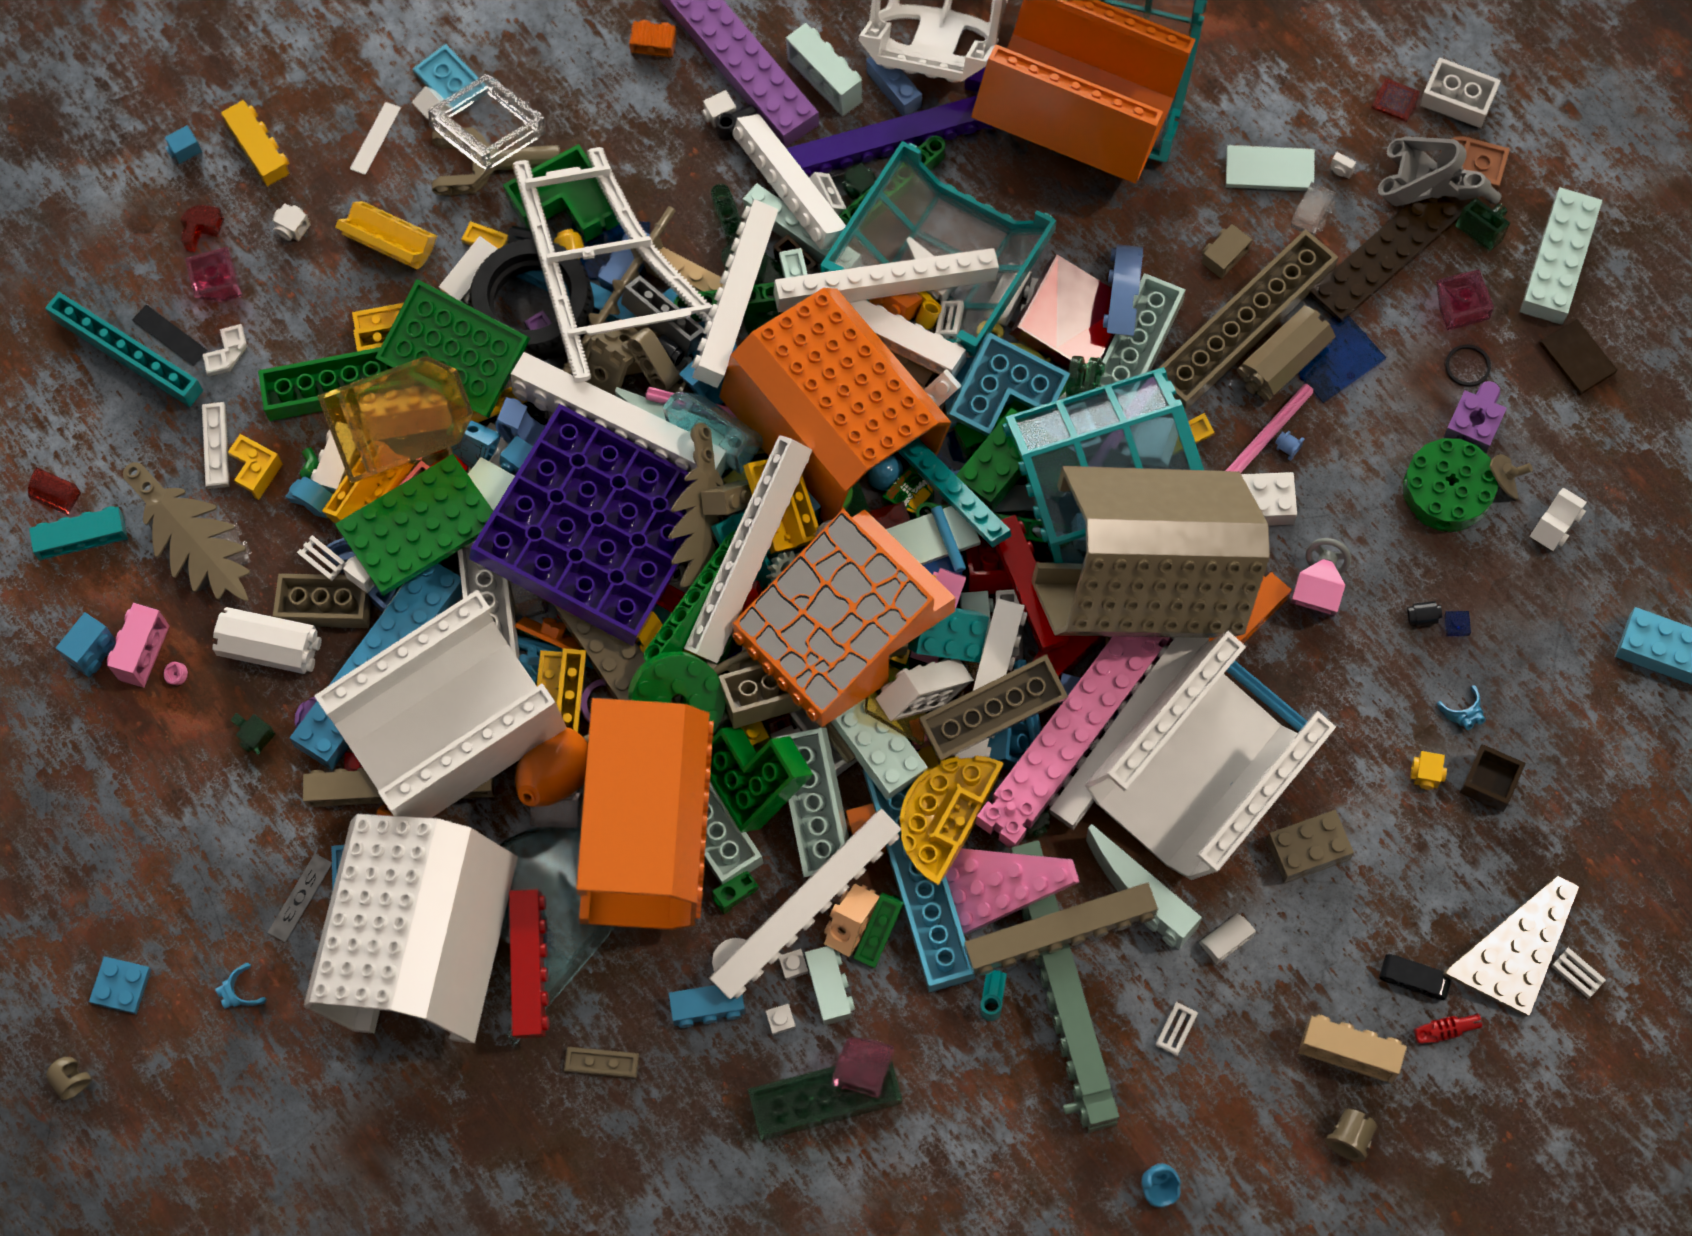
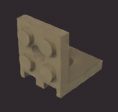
(612, 355)

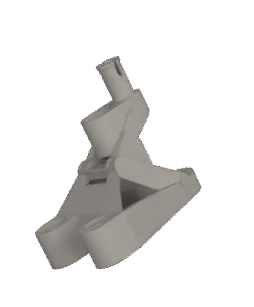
(1448, 177)

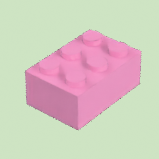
(138, 645)

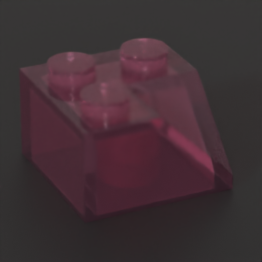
(214, 275)
(1464, 299)
(863, 1066)

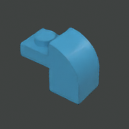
(310, 495)

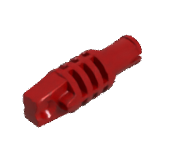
(1446, 1028)

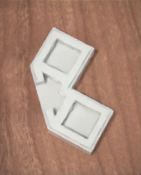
(224, 359)

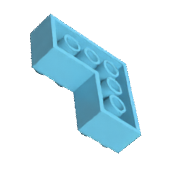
(999, 373)

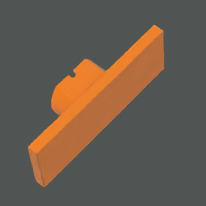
(548, 631)

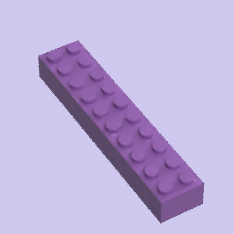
(747, 66)

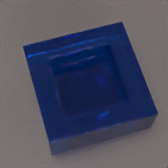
(1457, 623)

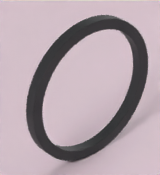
(1468, 346)

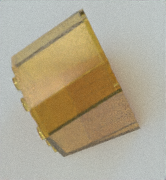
(397, 417)

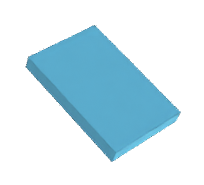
(444, 72)

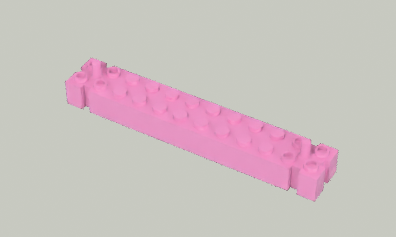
(1068, 736)

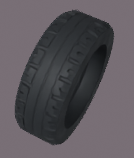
(520, 258)

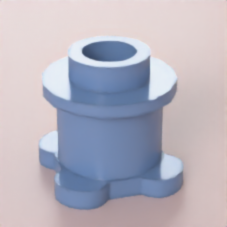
(1289, 444)

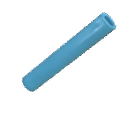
(948, 539)

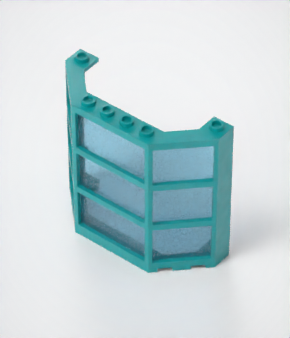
(1109, 426)

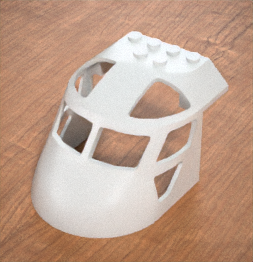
(934, 41)

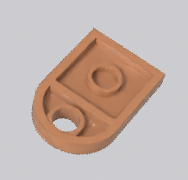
(1484, 158)

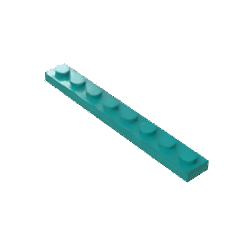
(955, 492)

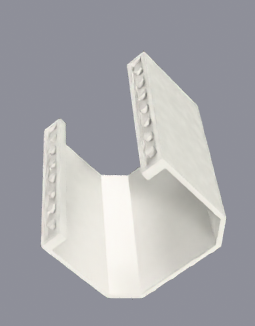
(441, 711)
(1178, 762)
(411, 924)

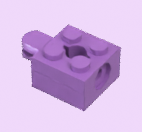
(1477, 416)

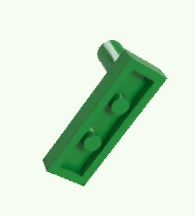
(879, 929)

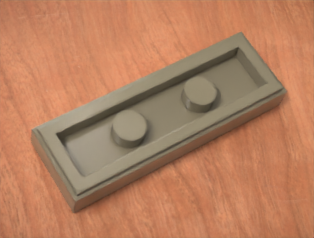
(601, 1062)

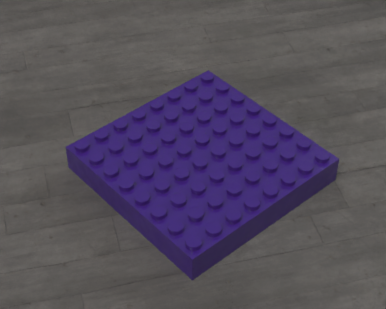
(588, 525)

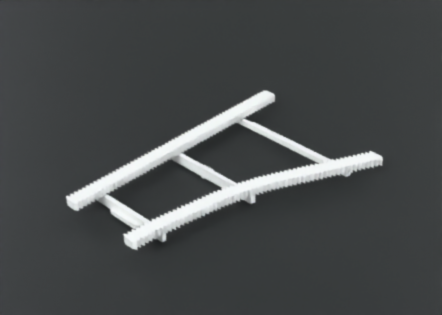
(638, 240)

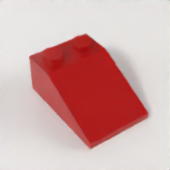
(985, 569)

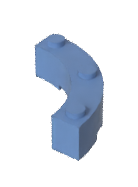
(1125, 284)

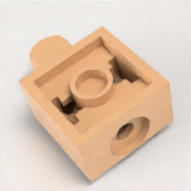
(850, 919)

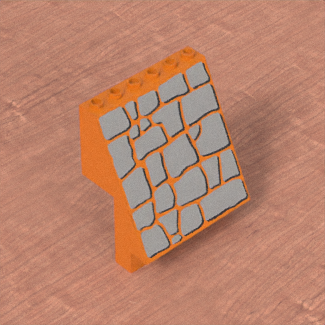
(840, 615)

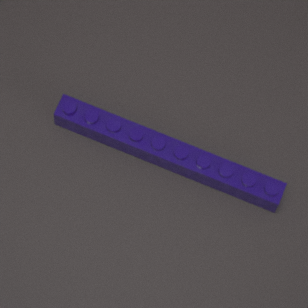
(885, 137)

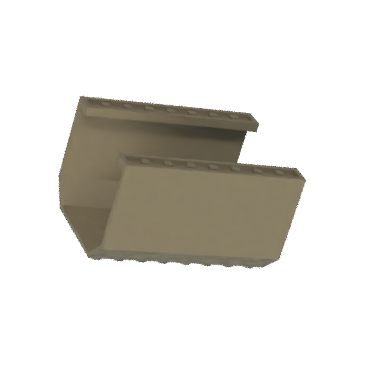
(1161, 556)

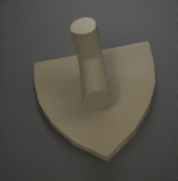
(1505, 473)

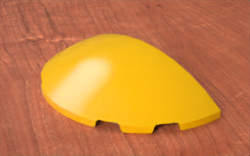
(943, 811)

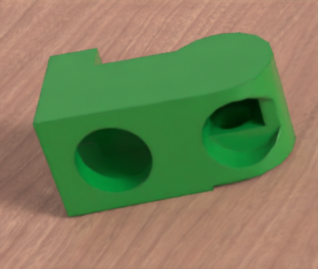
(734, 891)

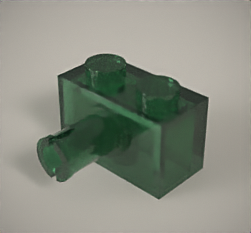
(1483, 223)

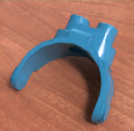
(531, 662)
(1468, 716)
(228, 992)

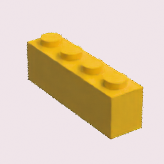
(255, 143)

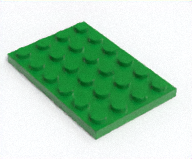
(459, 337)
(416, 524)

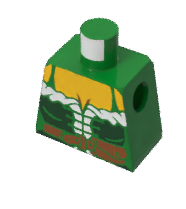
(911, 490)

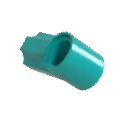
(993, 993)

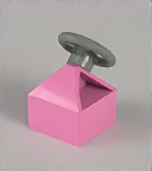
(1321, 584)

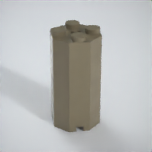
(1286, 353)

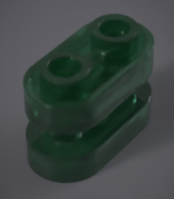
(1094, 370)

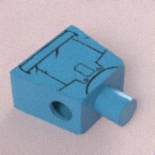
(477, 443)

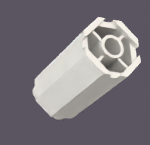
(266, 640)

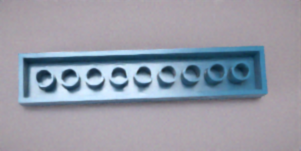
(412, 607)

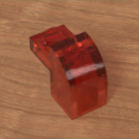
(198, 221)

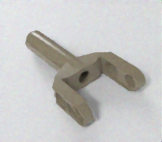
(473, 183)

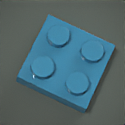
(120, 985)

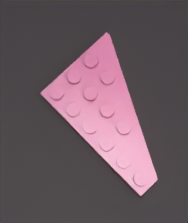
(999, 883)

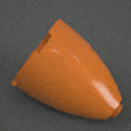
(552, 770)

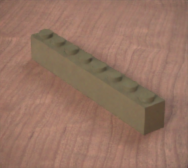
(356, 788)
(1061, 928)

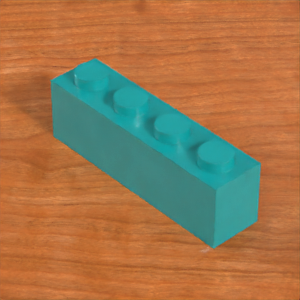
(78, 533)

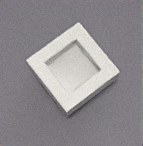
(1342, 165)
(793, 964)
(780, 1019)

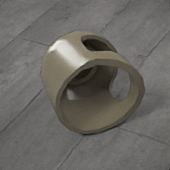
(61, 1084)

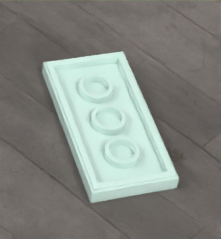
(1269, 168)
(924, 540)

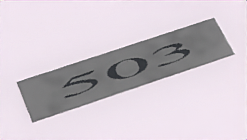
(300, 897)

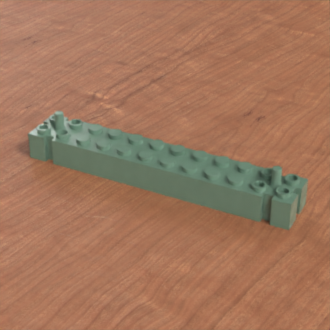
(1073, 1023)

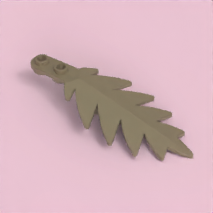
(189, 535)
(699, 545)

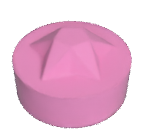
(175, 673)

